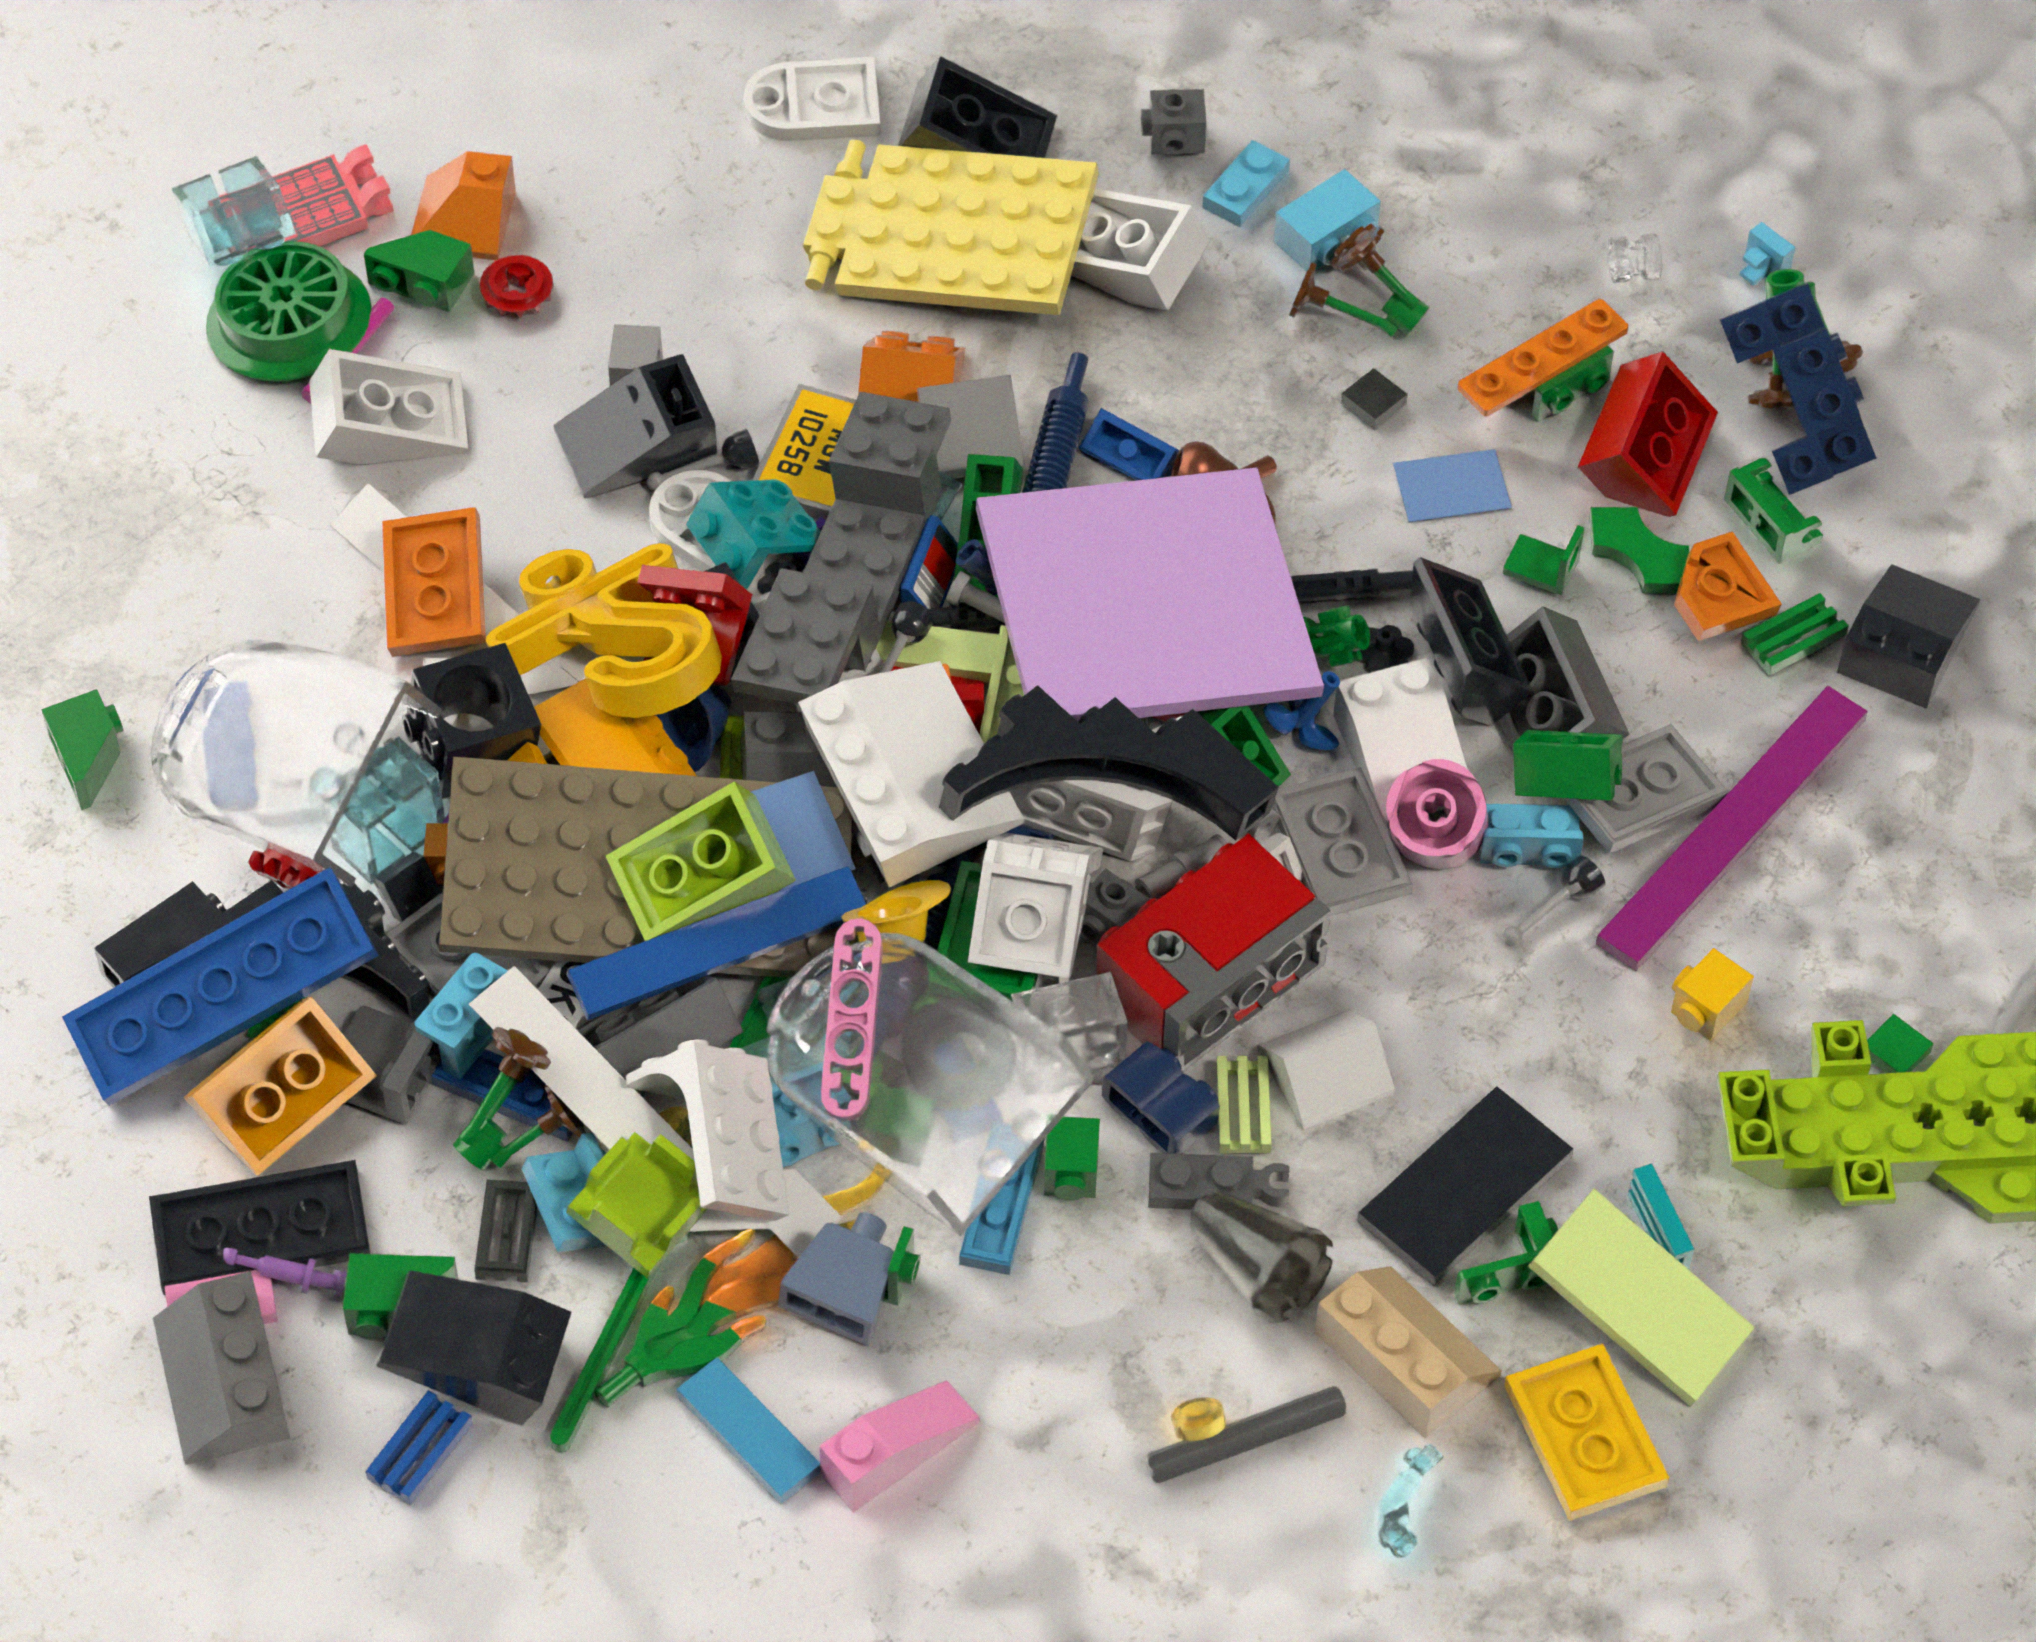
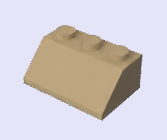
(1403, 1347)

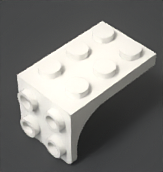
(729, 1125)

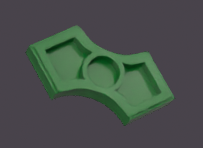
(1624, 538)

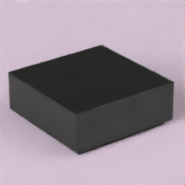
(1374, 398)

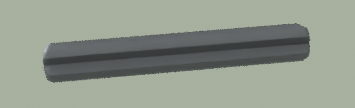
(1247, 1434)

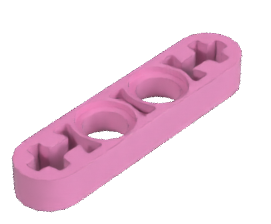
(847, 1019)

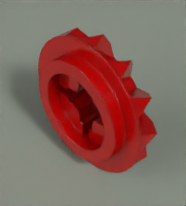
(519, 271)
(280, 868)

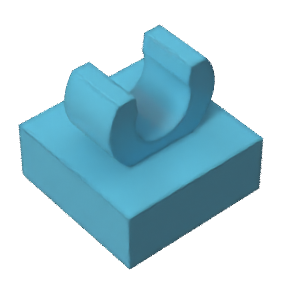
(1765, 254)

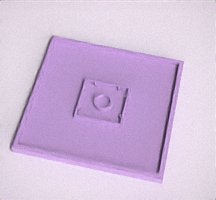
(1150, 594)

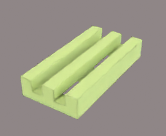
(1242, 1069)

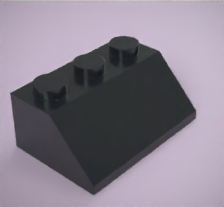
(1467, 642)

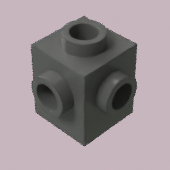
(1175, 121)
(1109, 904)

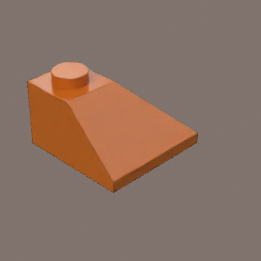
(470, 201)

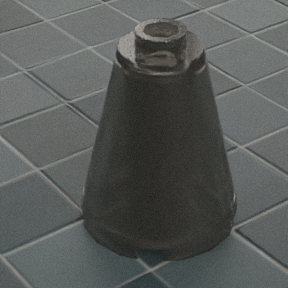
(1262, 1253)

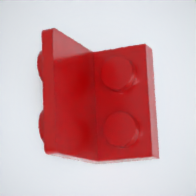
(713, 593)

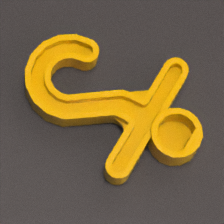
(613, 619)

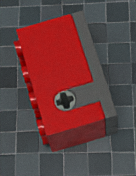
(1215, 950)

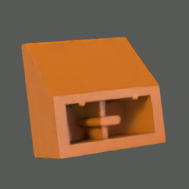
(898, 366)

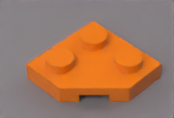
(1722, 588)

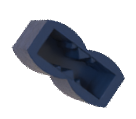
(1161, 1099)

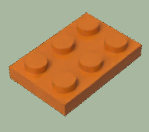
(433, 581)

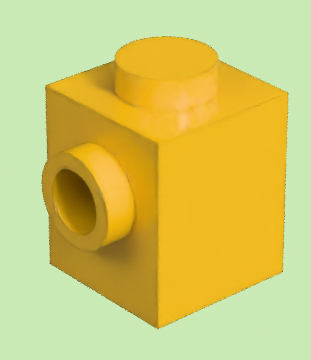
(1710, 994)

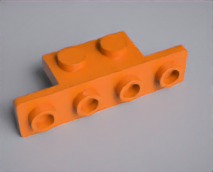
(1542, 357)

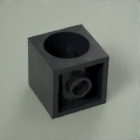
(473, 684)

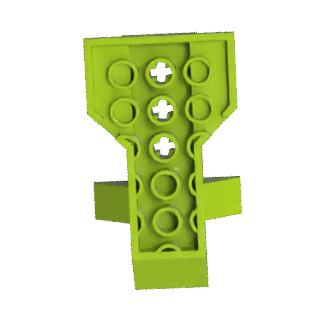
(1868, 1130)

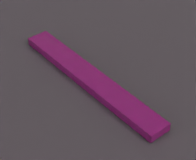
(1731, 828)

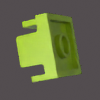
(640, 1200)

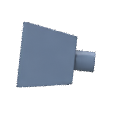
(841, 1278)

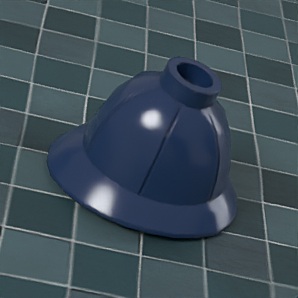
(698, 725)

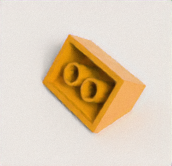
(595, 739)
(280, 1085)

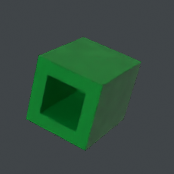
(1072, 1158)

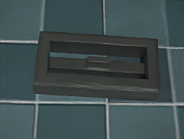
(503, 1267)

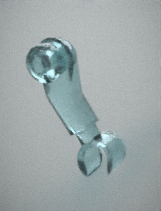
(1394, 1505)

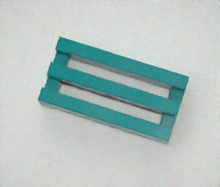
(1659, 1214)

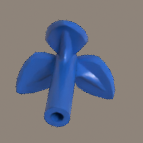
(1303, 717)

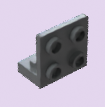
(398, 1058)

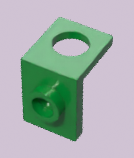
(1544, 563)
(903, 1267)

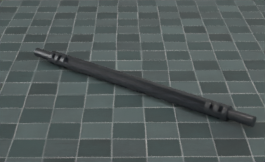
(1307, 588)

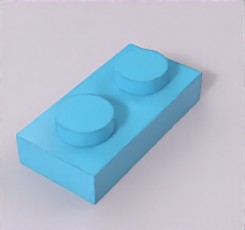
(1246, 183)

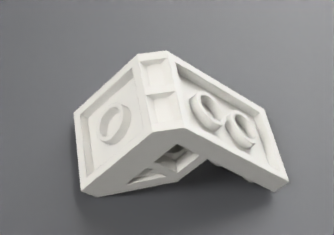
(1097, 814)
(1032, 903)

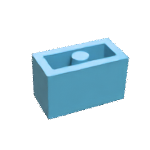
(1324, 219)

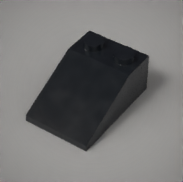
(971, 114)
(1906, 635)
(475, 1343)

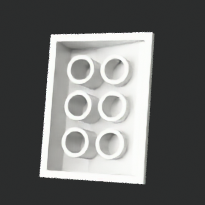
(888, 752)

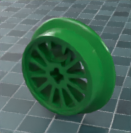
(267, 303)

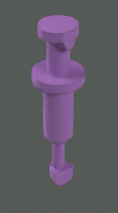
(290, 1271)

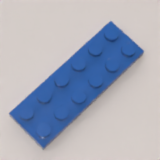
(219, 986)

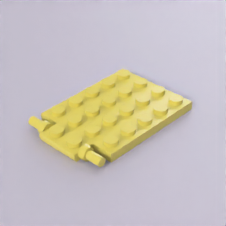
(951, 227)

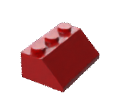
(1648, 436)

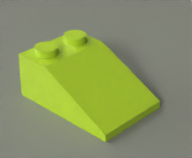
(700, 863)

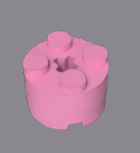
(1421, 791)

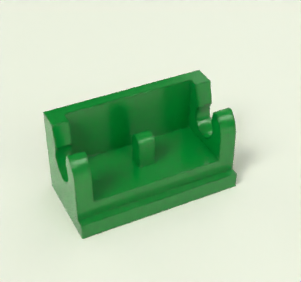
(1770, 512)
(1567, 764)

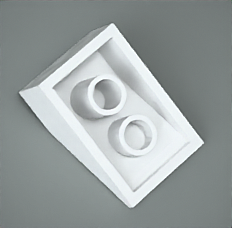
(1139, 247)
(385, 410)
(1395, 723)

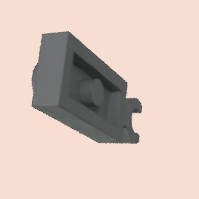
(1182, 1179)

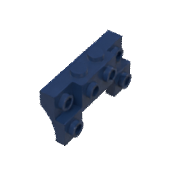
(1815, 382)

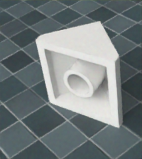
(1329, 1067)

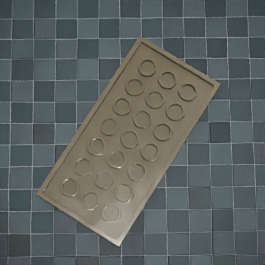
(533, 864)

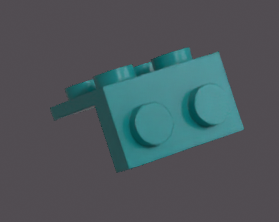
(748, 521)

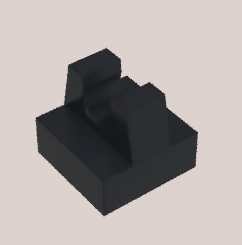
(407, 886)

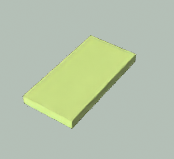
(1641, 1297)

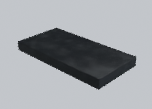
(1465, 1185)
(276, 1215)

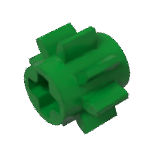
(1340, 636)

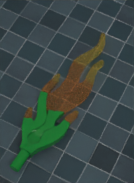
(713, 1297)

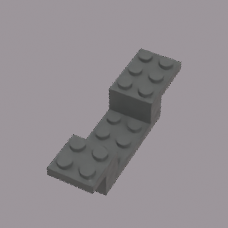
(842, 600)

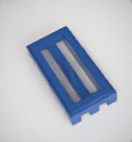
(388, 1455)

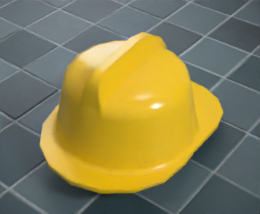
(902, 909)

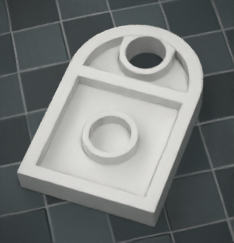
(815, 99)
(670, 522)

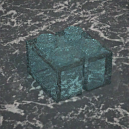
(249, 217)
(398, 793)

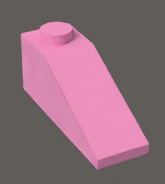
(893, 1442)

